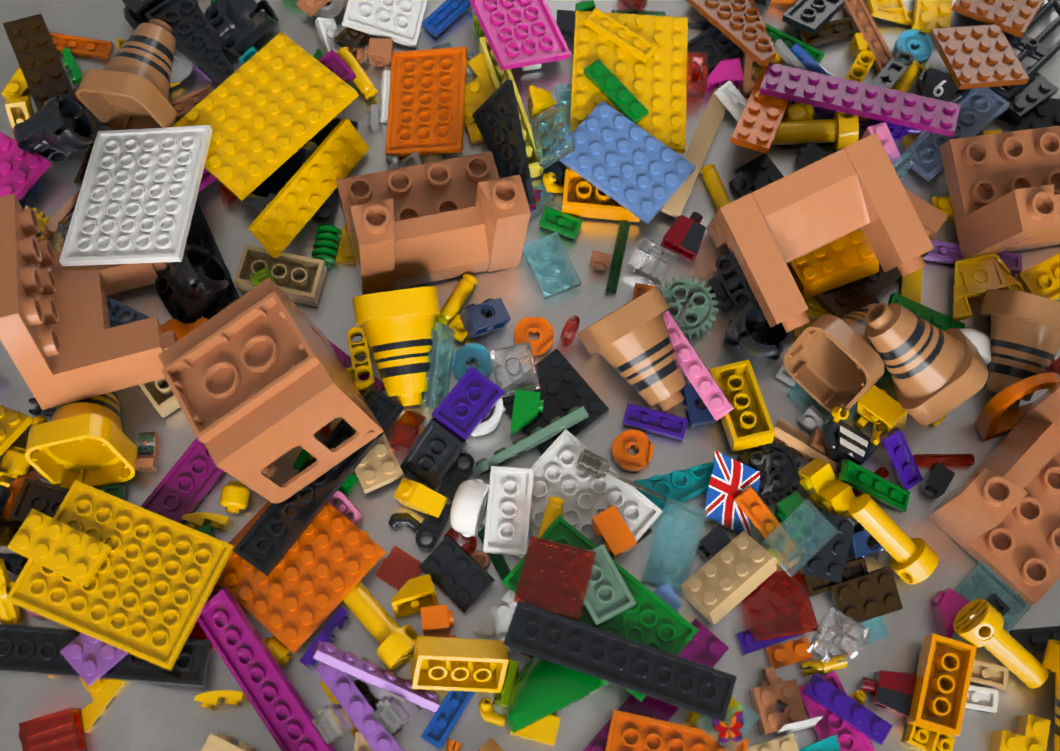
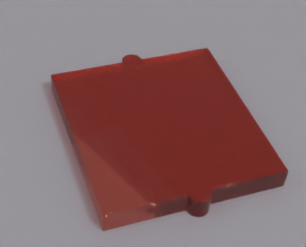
(398, 568)

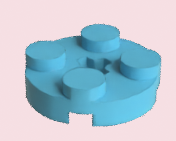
(913, 37)
(466, 354)

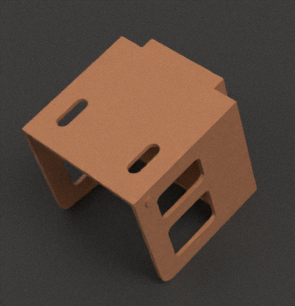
(262, 385)

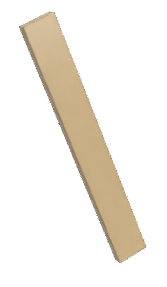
(696, 153)

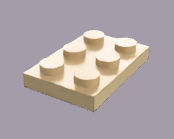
(378, 467)

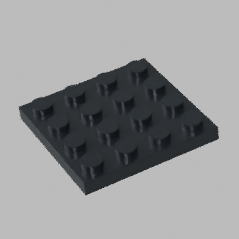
(561, 390)

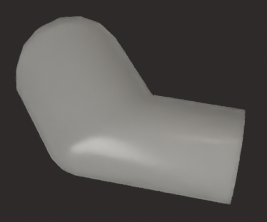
(394, 162)

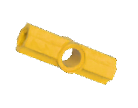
(9, 612)

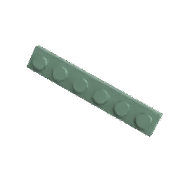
(537, 437)

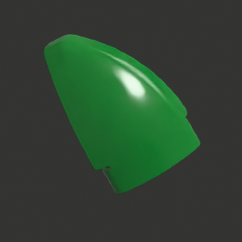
(545, 689)

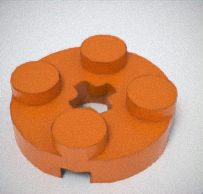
(535, 325)
(623, 458)

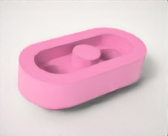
(346, 507)

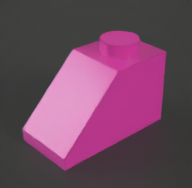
(726, 70)
(945, 609)

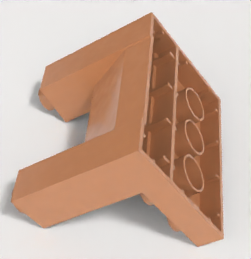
(1004, 190)
(813, 209)
(433, 222)
(59, 317)
(1012, 503)

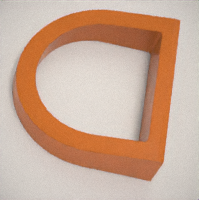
(995, 420)

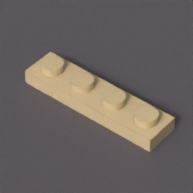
(987, 674)

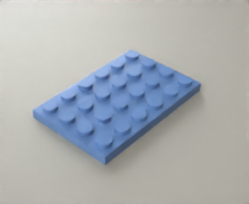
(626, 162)

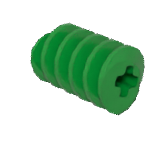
(326, 243)

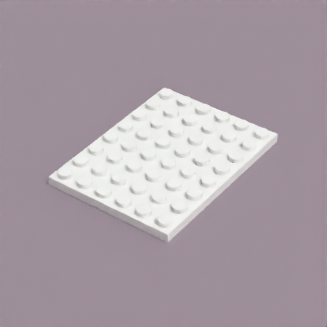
(137, 196)

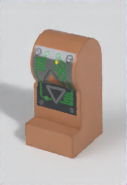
(147, 452)

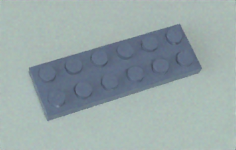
(976, 114)

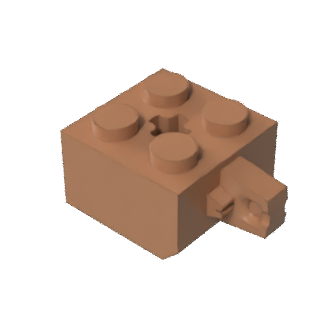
(773, 693)

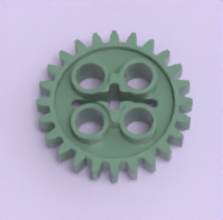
(702, 313)

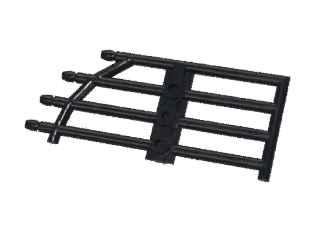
(1032, 47)

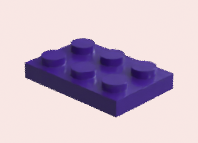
(468, 403)

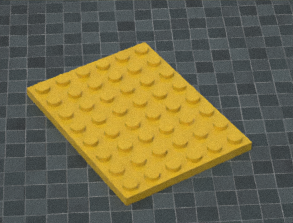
(656, 84)
(267, 113)
(145, 588)

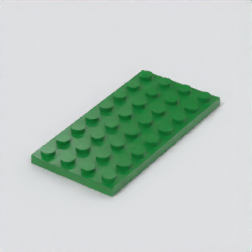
(647, 622)

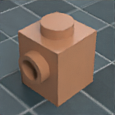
(379, 51)

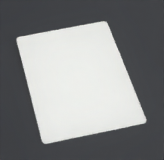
(797, 726)

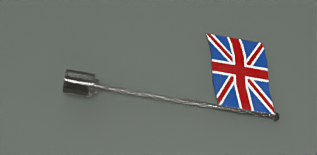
(726, 482)

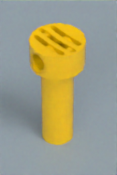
(840, 130)
(909, 557)
(983, 626)
(395, 642)

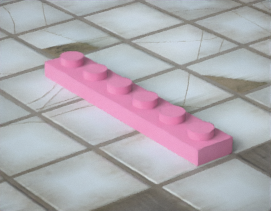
(697, 371)

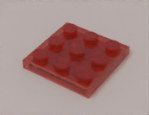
(555, 577)
(779, 608)

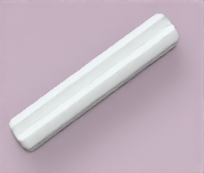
(384, 97)

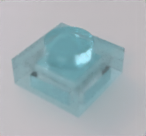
(877, 628)

